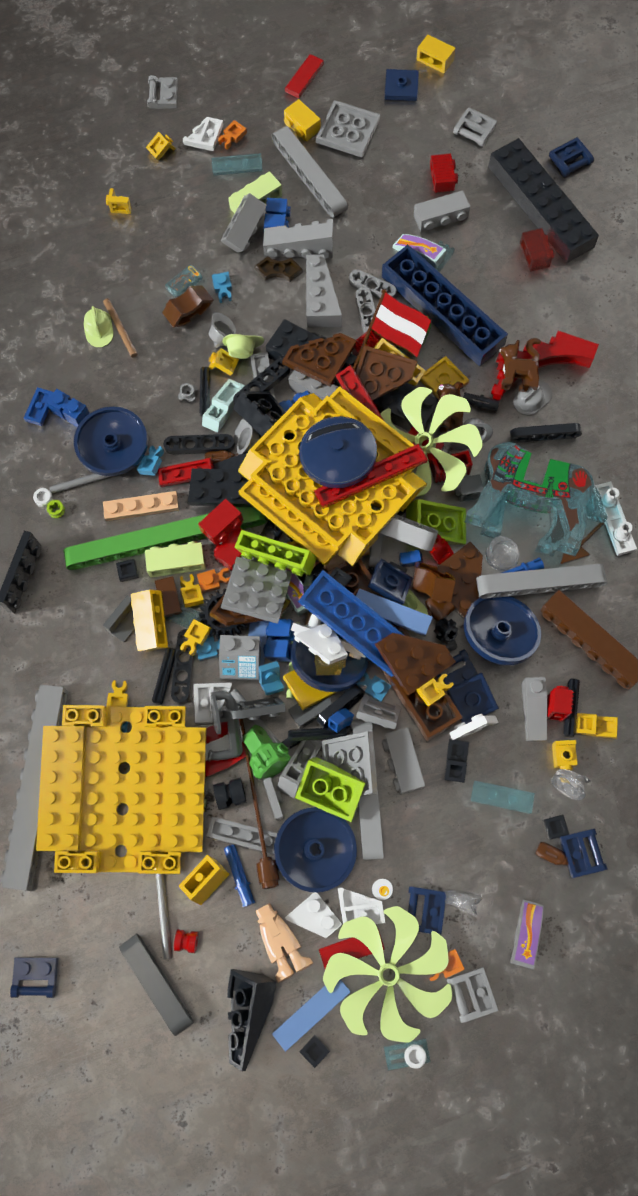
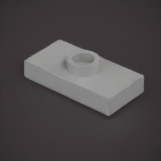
(274, 798)

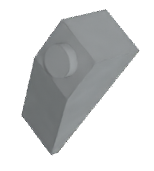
(535, 708)
(293, 772)

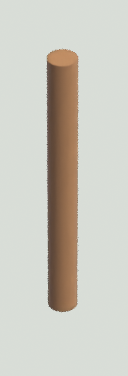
(120, 327)

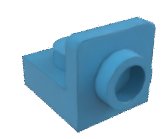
(270, 678)

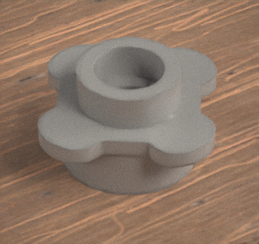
(187, 388)

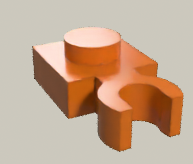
(232, 133)
(210, 580)
(453, 967)

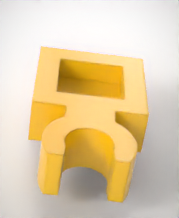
(190, 593)
(196, 634)
(433, 690)
(119, 697)

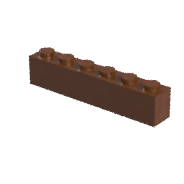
(592, 638)

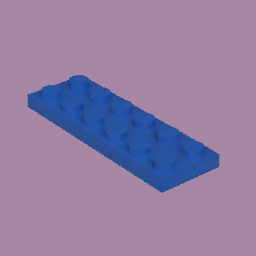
(348, 617)

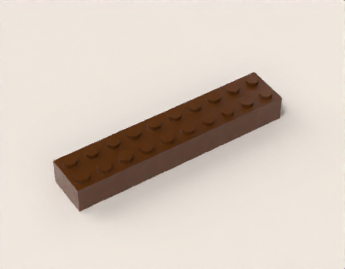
(429, 720)

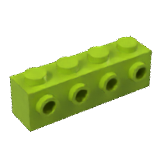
(275, 552)

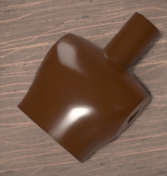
(439, 610)

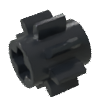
(446, 630)

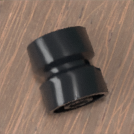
(229, 794)

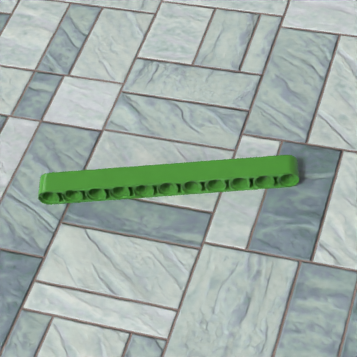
(138, 541)

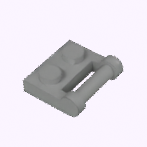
(168, 92)
(476, 122)
(378, 712)
(479, 992)

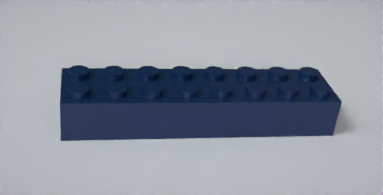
(444, 305)

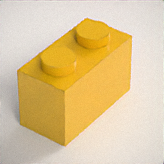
(435, 53)
(302, 120)
(204, 880)

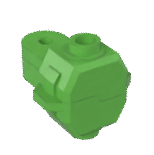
(267, 757)

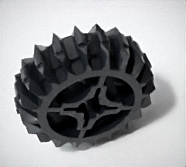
(209, 605)

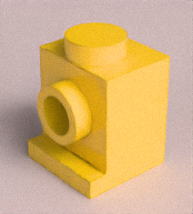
(560, 761)

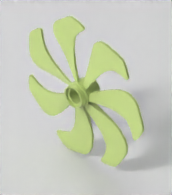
(465, 434)
(432, 962)

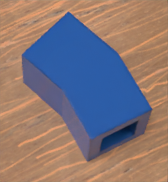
(408, 559)
(340, 720)

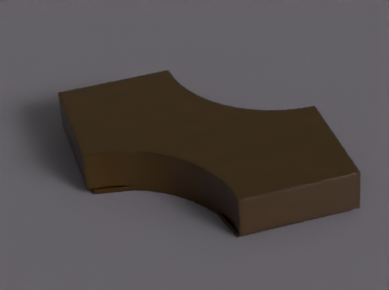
(284, 269)

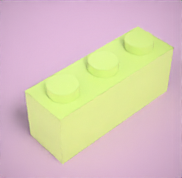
(264, 187)
(175, 559)

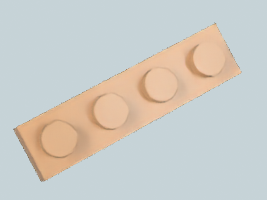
(140, 506)

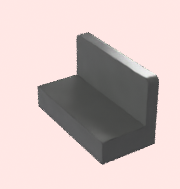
(121, 620)
(308, 715)

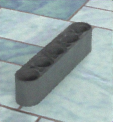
(156, 984)

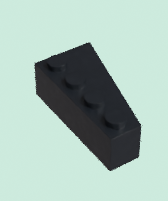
(260, 410)

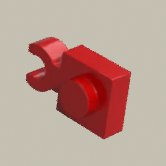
(441, 550)

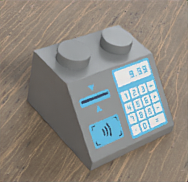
(239, 657)

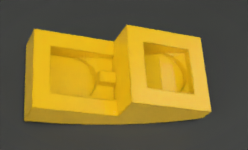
(596, 725)

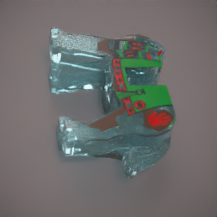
(564, 494)

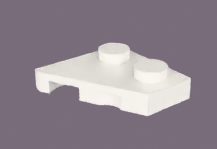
(205, 135)
(324, 643)
(202, 700)
(478, 722)
(357, 905)
(315, 916)

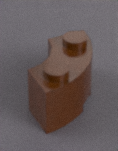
(186, 306)
(433, 583)

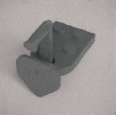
(232, 713)

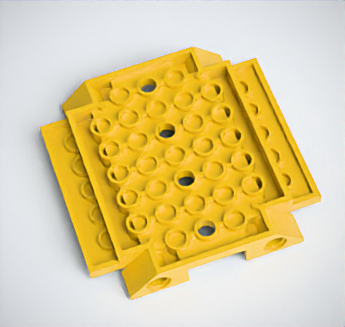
(287, 494)
(85, 787)

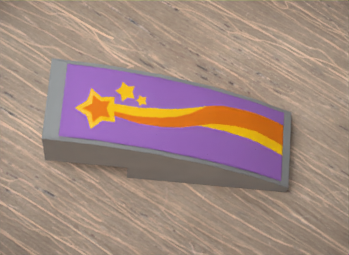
(527, 934)

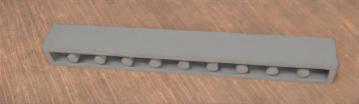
(22, 853)

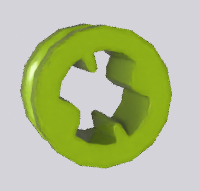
(58, 513)

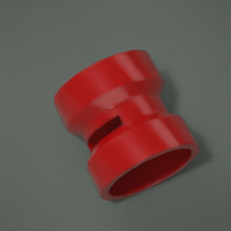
(186, 941)

